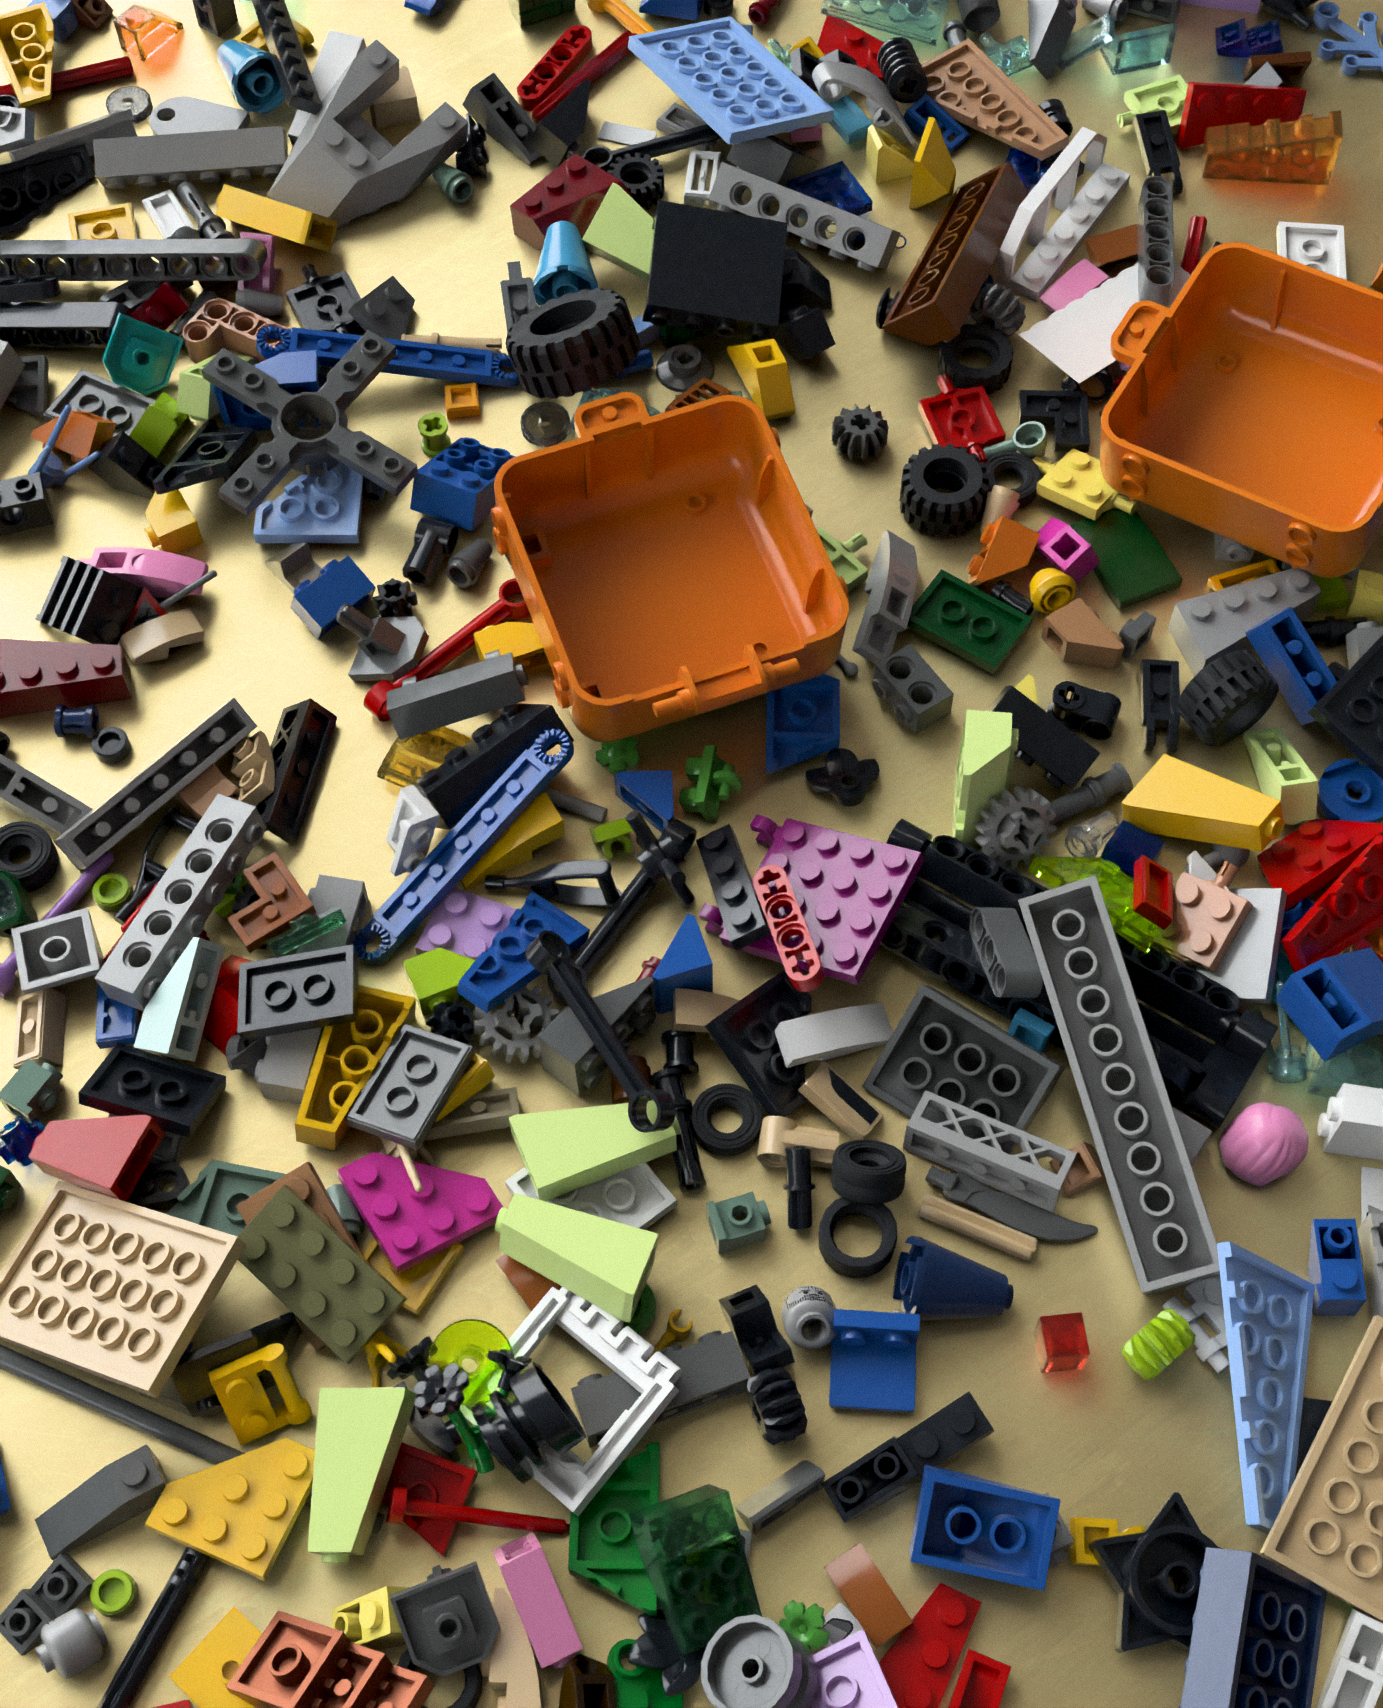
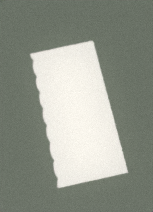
(1081, 333)

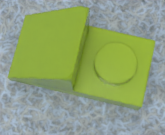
(158, 425)

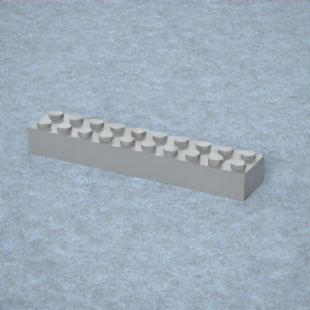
(1121, 1087)

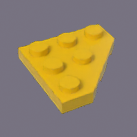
(239, 1506)

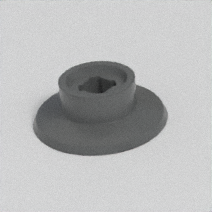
(681, 377)

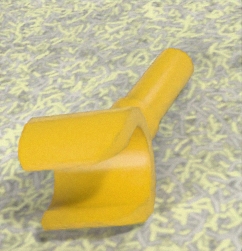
(673, 1332)

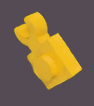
(1087, 1530)

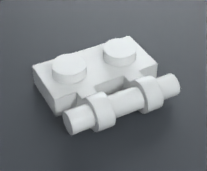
(1208, 1304)

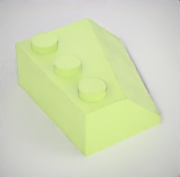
(982, 769)

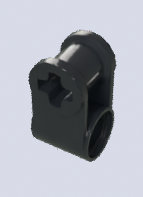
(1086, 711)

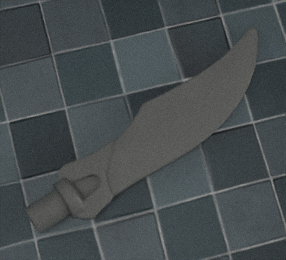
(1008, 1208)

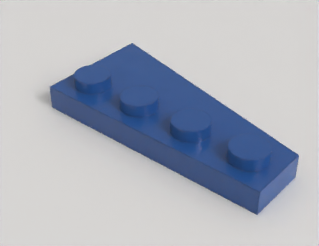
(504, 965)

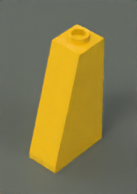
(276, 218)
(1202, 807)

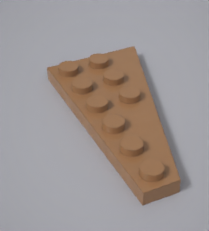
(986, 99)

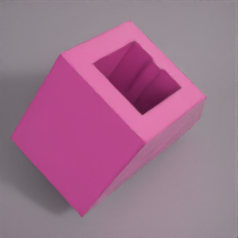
(1066, 549)

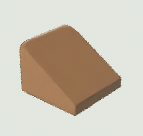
(1085, 1171)

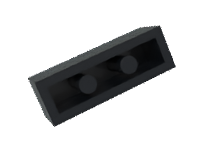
(1045, 740)

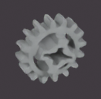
(1015, 827)
(505, 1031)

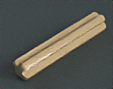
(978, 1227)

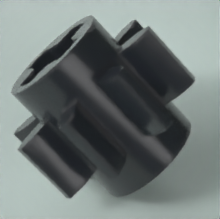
(395, 599)
(452, 1022)

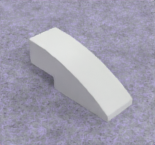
(833, 1033)
(1357, 1665)

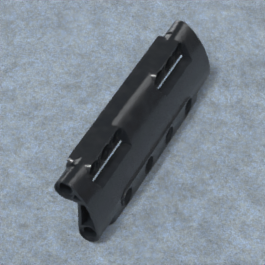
(936, 937)

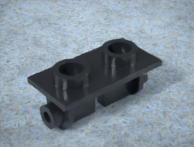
(472, 156)

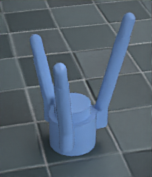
(51, 465)

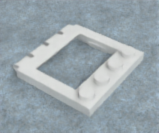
(626, 1354)

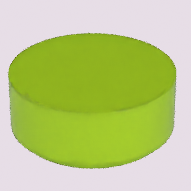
(112, 891)
(114, 1593)

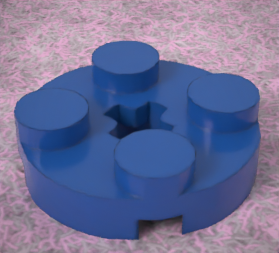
(1333, 791)

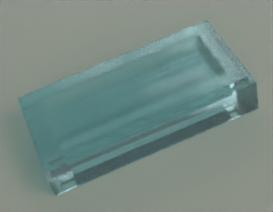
(1088, 41)

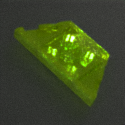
(1115, 887)

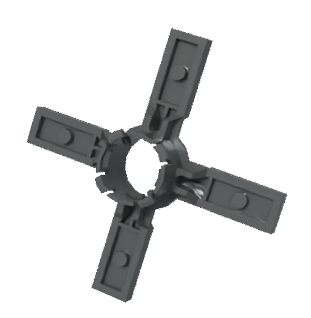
(275, 459)

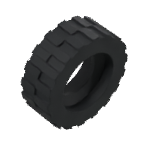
(979, 339)

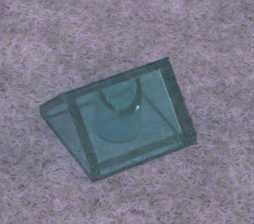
(1140, 49)

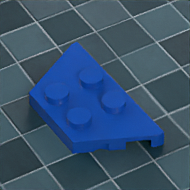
(802, 721)

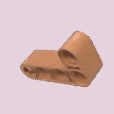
(224, 325)

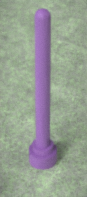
(63, 906)

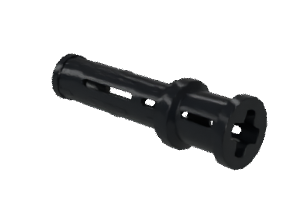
(686, 1155)

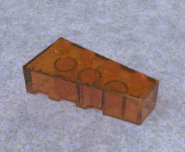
(1274, 151)

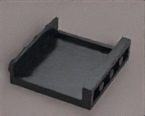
(715, 272)

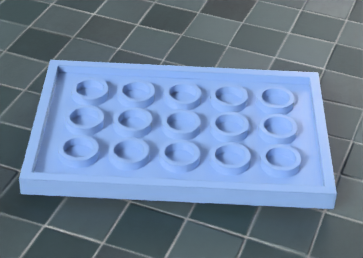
(730, 80)

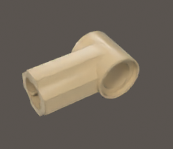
(783, 1132)

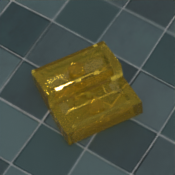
(418, 754)

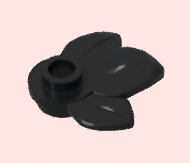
(844, 776)
(659, 1651)

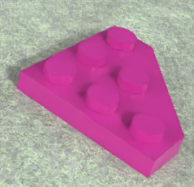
(412, 1223)

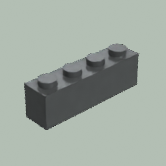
(709, 1374)

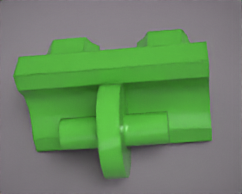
(714, 784)

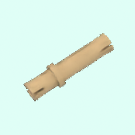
(489, 344)

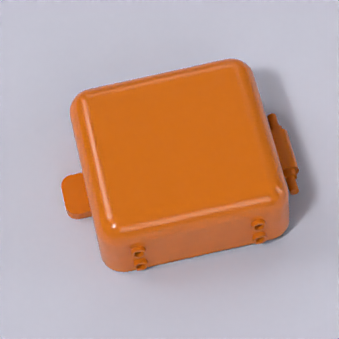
(1255, 408)
(667, 563)

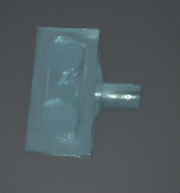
(1008, 56)

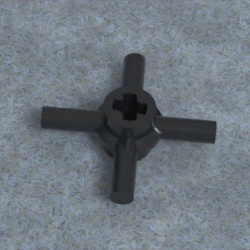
(660, 858)

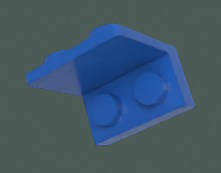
(873, 1361)

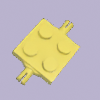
(1080, 486)

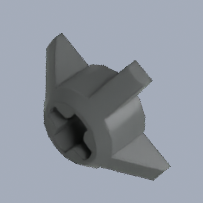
(245, 1053)

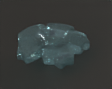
(780, 53)

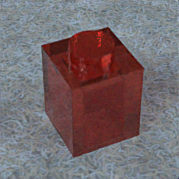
(1061, 1342)

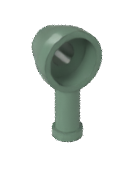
(1027, 439)

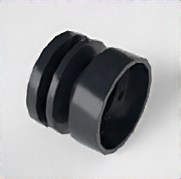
(527, 1423)

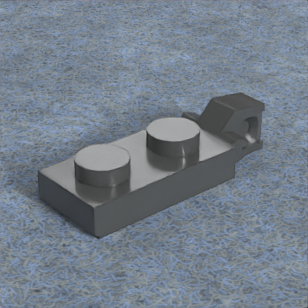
(516, 294)

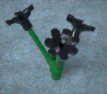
(444, 1392)

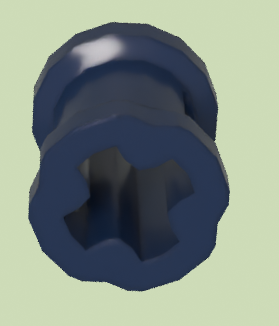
(76, 721)

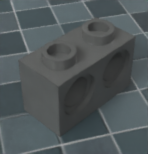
(918, 685)

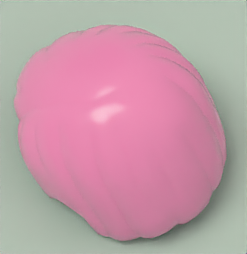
(1264, 1143)

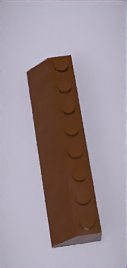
(957, 258)

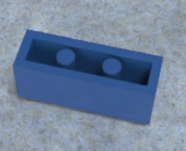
(1292, 661)

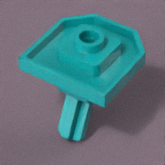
(140, 355)

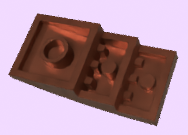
(319, 1667)

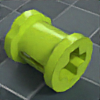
(434, 439)

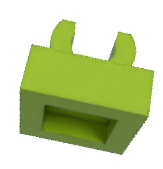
(611, 832)

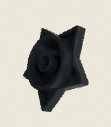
(1139, 1572)

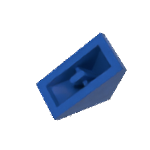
(649, 794)

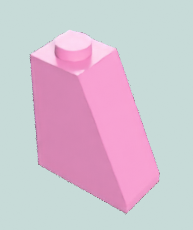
(538, 1601)

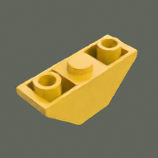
(764, 376)

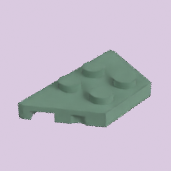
(217, 1191)

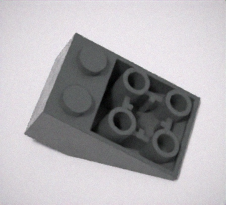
(569, 1051)

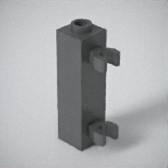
(456, 694)

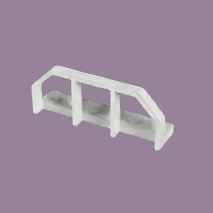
(1074, 224)

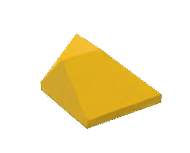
(932, 168)

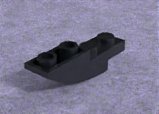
(901, 1461)

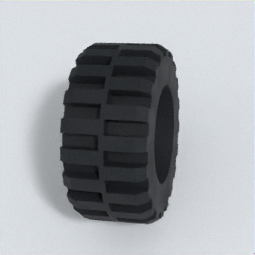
(573, 343)

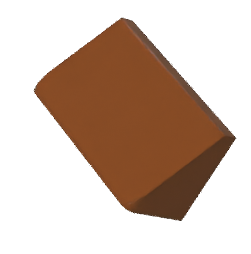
(1113, 246)

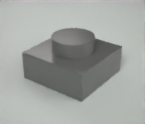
(1136, 634)

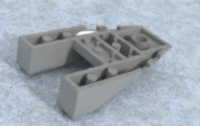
(345, 164)

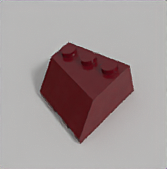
(566, 194)

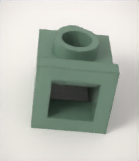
(31, 1090)
(734, 1234)

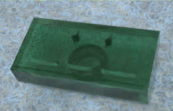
(304, 930)

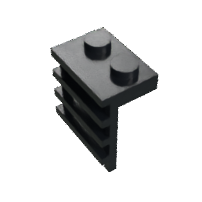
(89, 603)

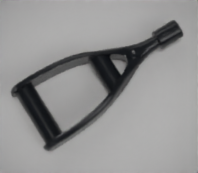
(151, 868)
(544, 883)

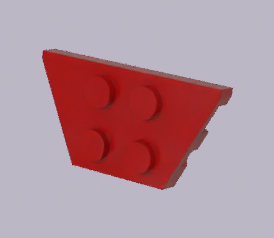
(852, 41)
(1314, 855)

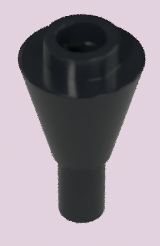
(1288, 10)

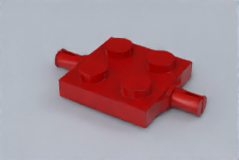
(961, 418)

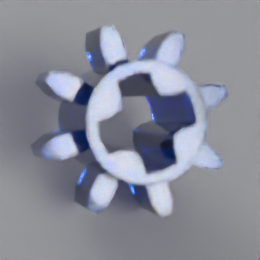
(18, 1138)

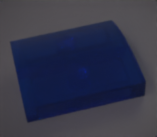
(1240, 42)

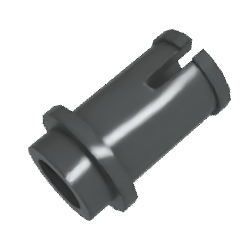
(954, 32)

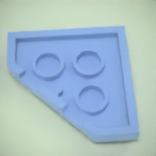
(314, 509)

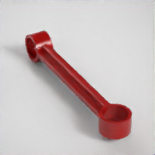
(451, 649)

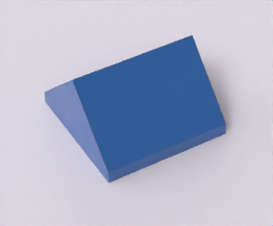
(683, 966)

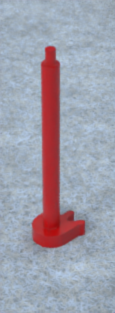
(400, 1505)

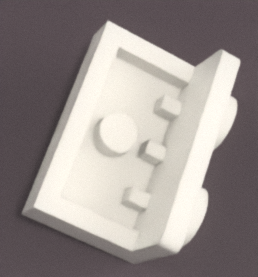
(411, 830)

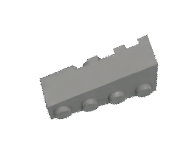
(1217, 621)

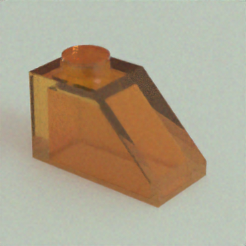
(144, 30)

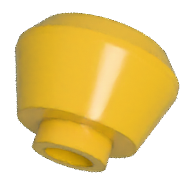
(1051, 590)

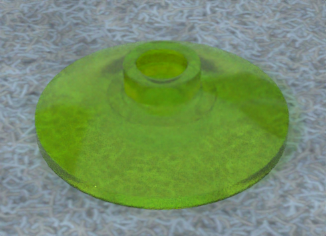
(471, 1341)

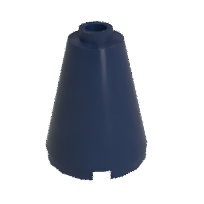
(947, 1284)

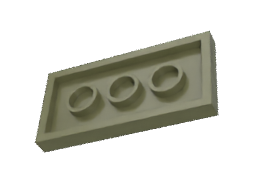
(318, 1274)

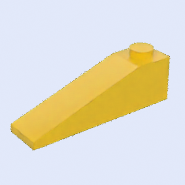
(28, 52)

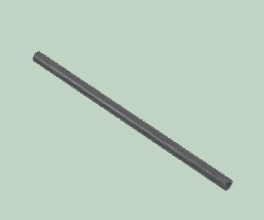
(125, 1412)

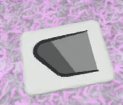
(840, 1624)

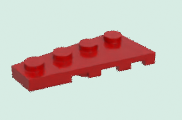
(1343, 913)
(929, 1648)

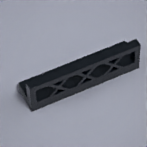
(297, 758)

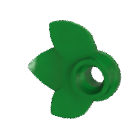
(639, 1686)

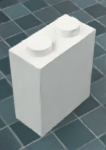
(1354, 1122)

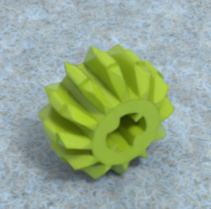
(1158, 1344)

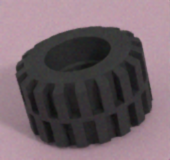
(950, 470)
(1227, 697)

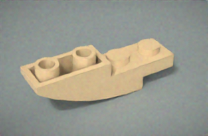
(512, 1660)

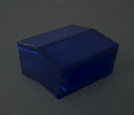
(1129, 844)

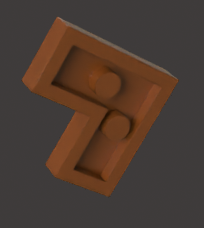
(278, 903)

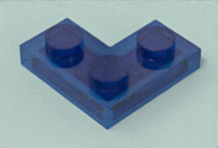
(835, 185)

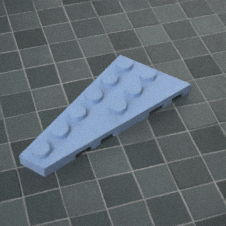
(1268, 1353)

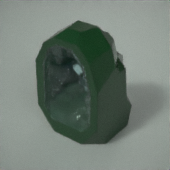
(14, 905)

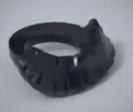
(1070, 384)

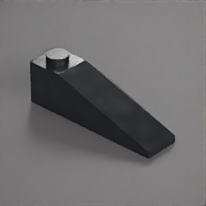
(40, 182)

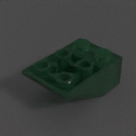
(696, 1563)

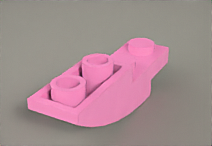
(156, 570)

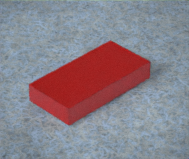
(1153, 892)

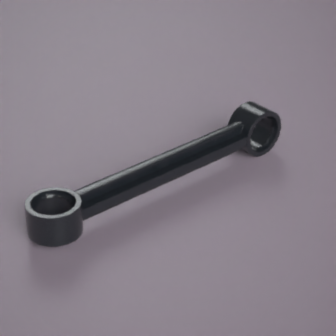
(654, 147)
(621, 913)
(550, 956)

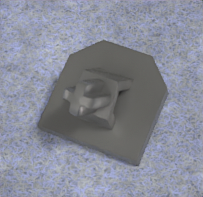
(386, 644)
(447, 1619)

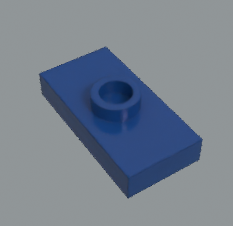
(115, 1022)

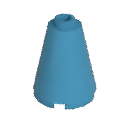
(250, 76)
(562, 264)

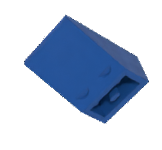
(459, 483)
(1336, 1001)

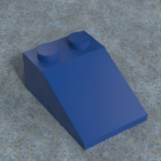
(295, 374)
(983, 1528)

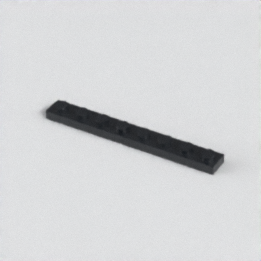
(287, 55)

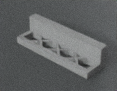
(111, 125)
(983, 1157)

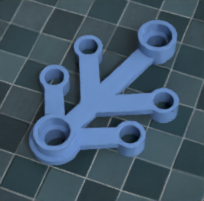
(1326, 18)

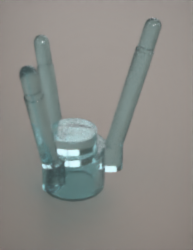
(1288, 1063)

